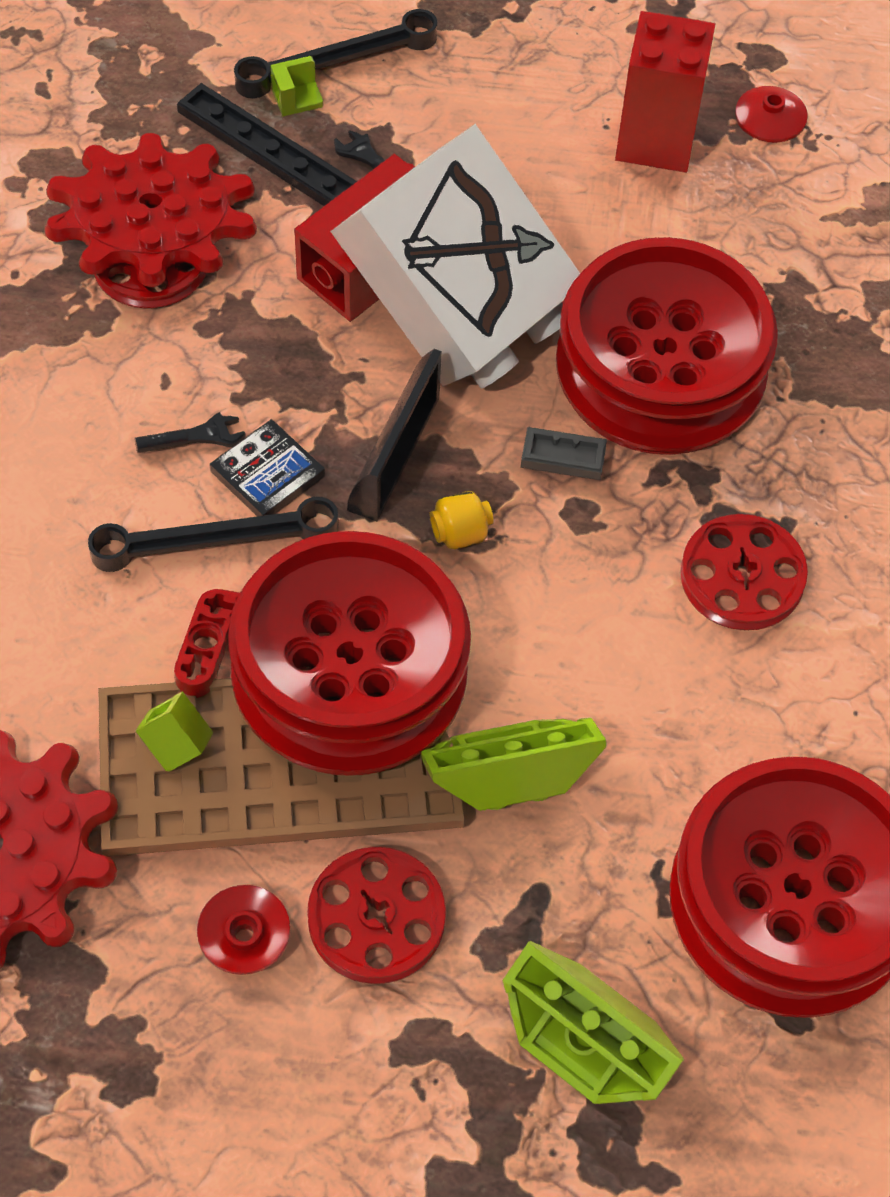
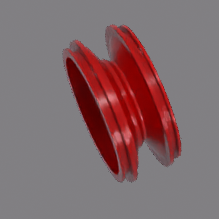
(665, 345)
(338, 588)
(768, 815)

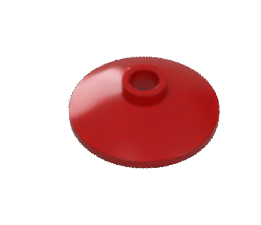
(771, 114)
(237, 910)

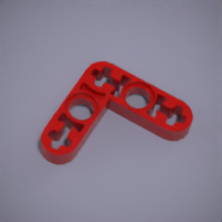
(205, 624)

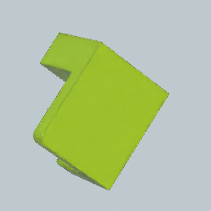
(295, 86)
(174, 732)

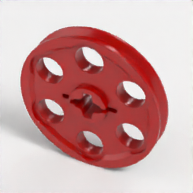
(135, 294)
(729, 580)
(371, 934)

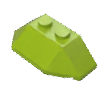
(515, 761)
(587, 1029)

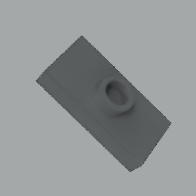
(563, 453)

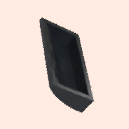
(397, 439)

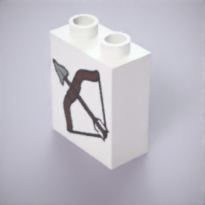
(461, 259)

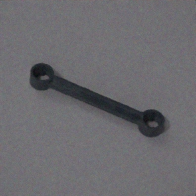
(341, 51)
(208, 534)

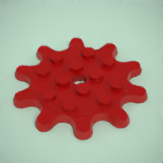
(118, 227)
(46, 843)

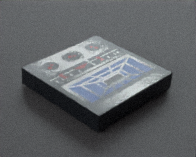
(267, 469)

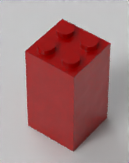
(664, 91)
(321, 259)

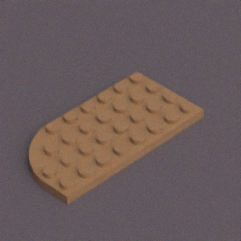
(244, 789)

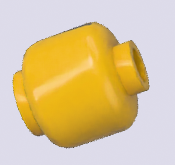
(461, 520)

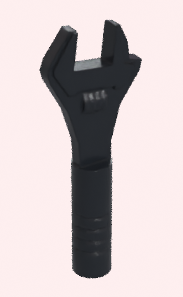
(359, 149)
(212, 431)

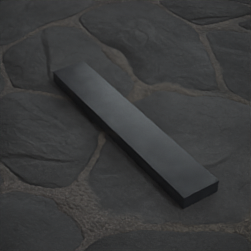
(264, 144)

